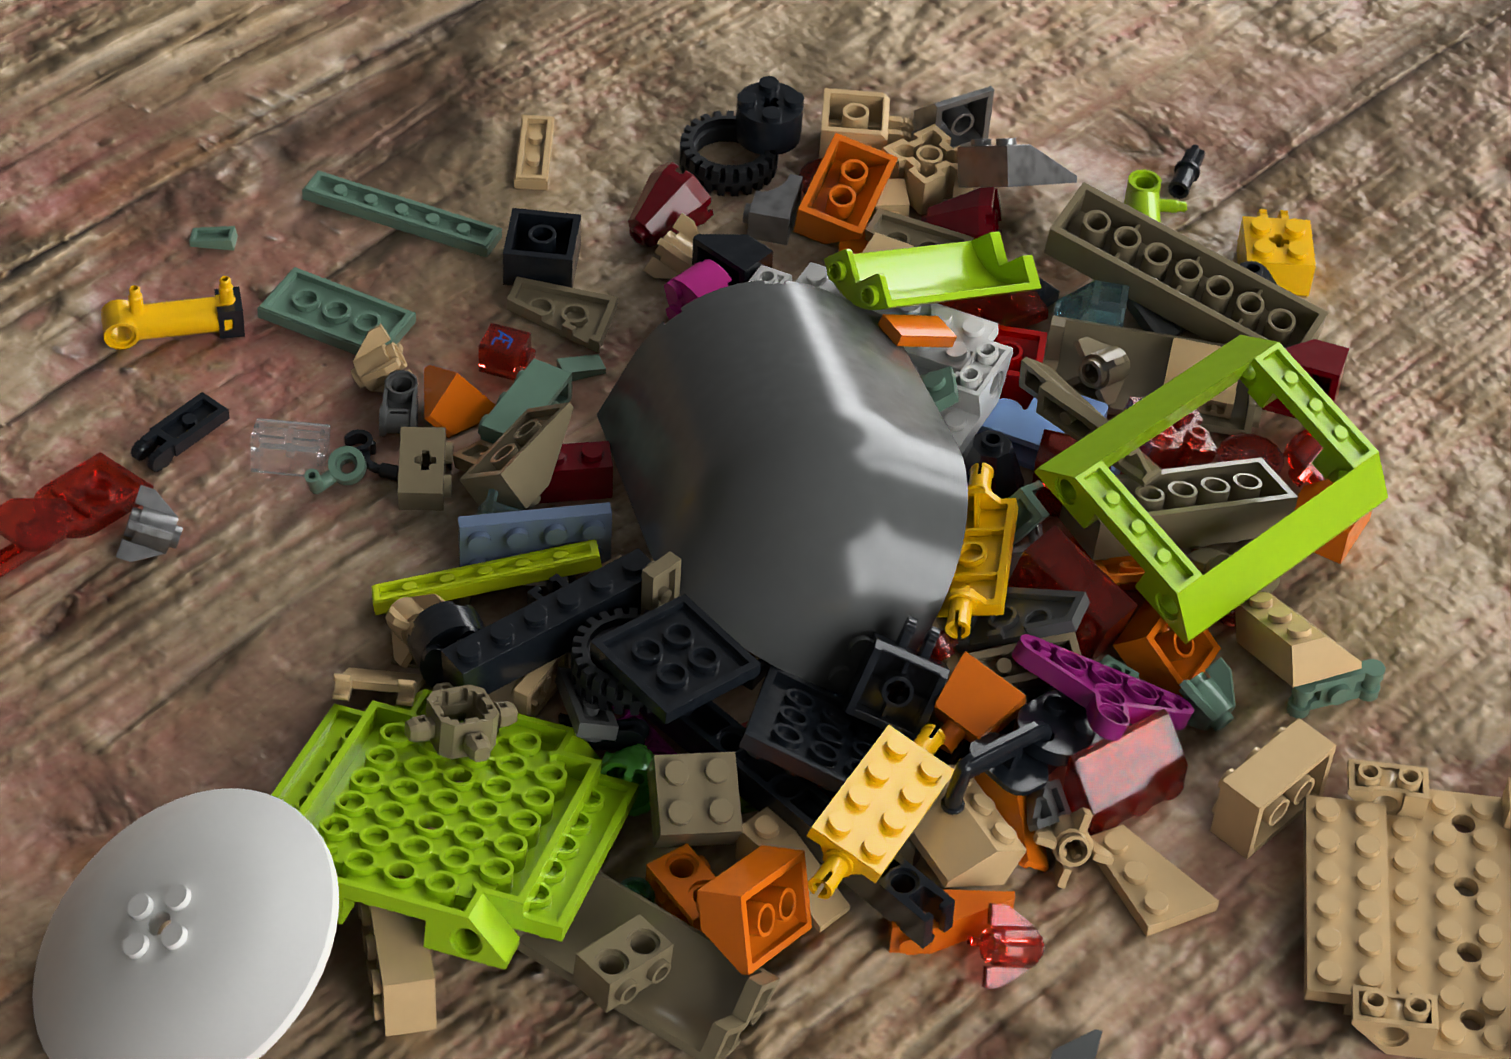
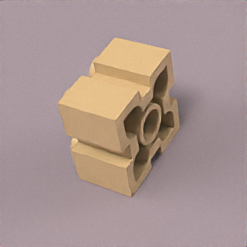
(928, 167)

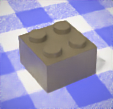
(694, 799)

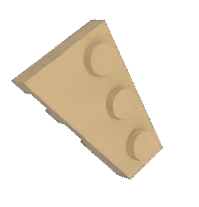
(1151, 885)

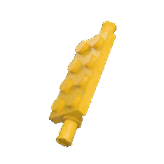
(985, 556)
(878, 807)

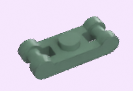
(1337, 689)

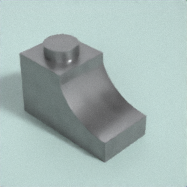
(774, 211)

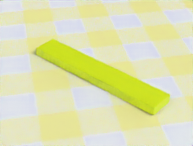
(491, 575)

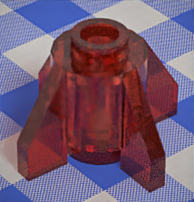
(1009, 946)

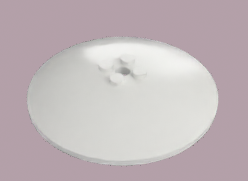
(243, 947)

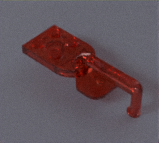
(68, 508)

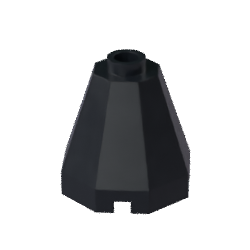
(998, 452)

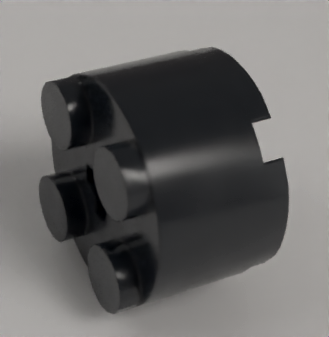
(769, 116)
(437, 629)

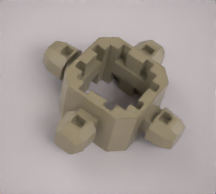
(454, 739)

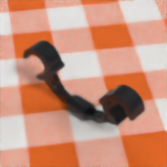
(369, 448)

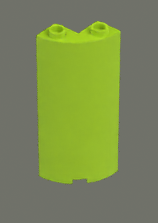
(930, 273)

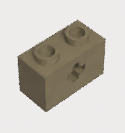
(418, 487)

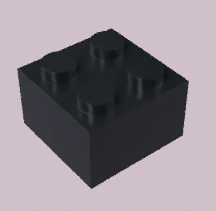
(542, 247)

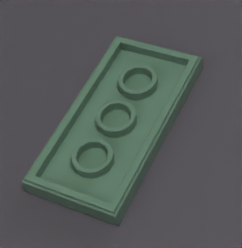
(332, 311)

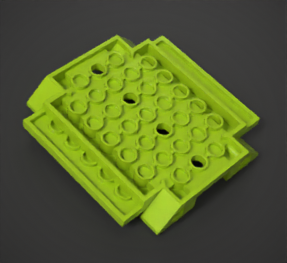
(507, 842)

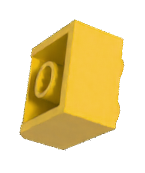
(1281, 247)

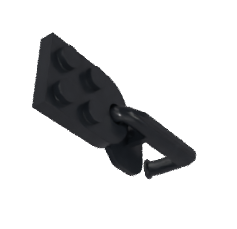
(1042, 734)

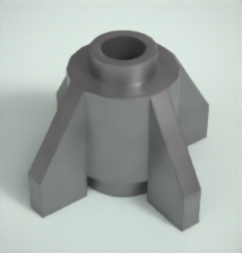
(150, 528)

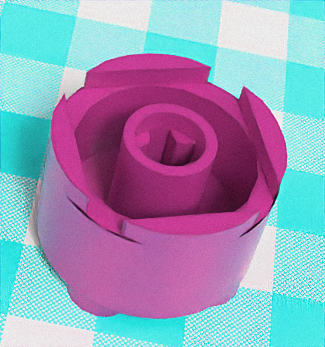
(693, 283)

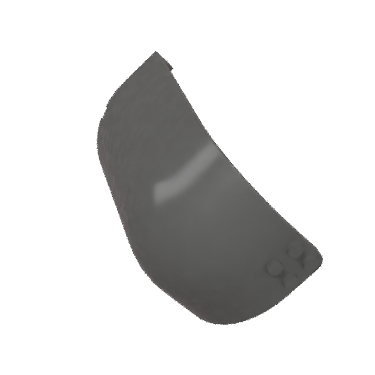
(791, 473)

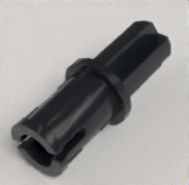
(1186, 172)

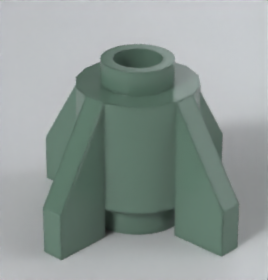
(1211, 698)

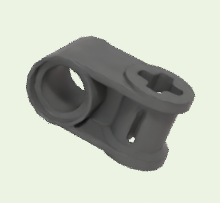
(399, 403)

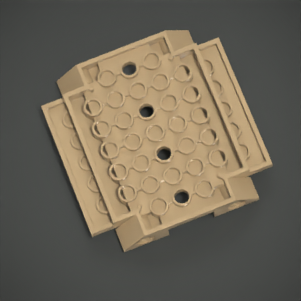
(1391, 923)

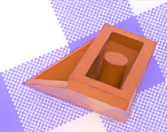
(452, 401)

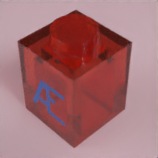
(505, 351)

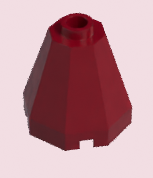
(664, 200)
(969, 214)

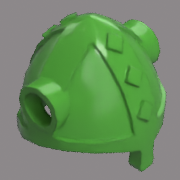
(631, 765)

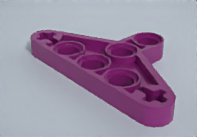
(1106, 693)

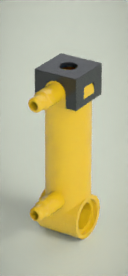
(131, 320)

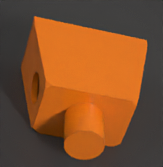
(975, 703)

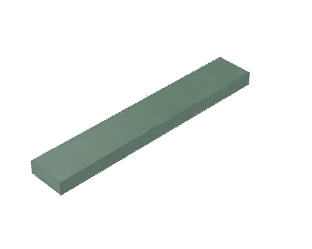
(402, 214)

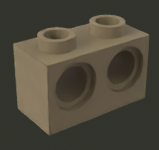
(623, 963)

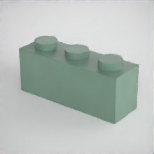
(533, 387)

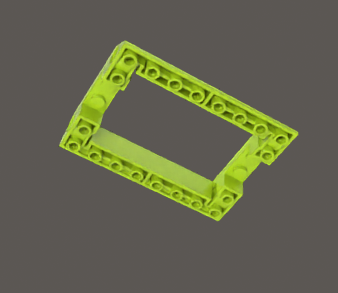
(1171, 581)

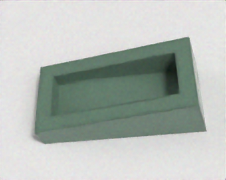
(214, 237)
(582, 366)

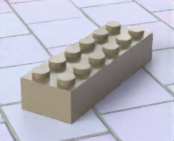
(1199, 506)

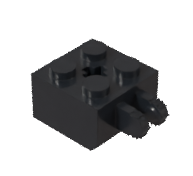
(891, 662)

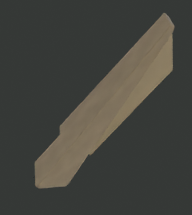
(1076, 416)

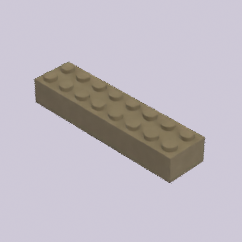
(1176, 274)

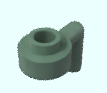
(338, 458)

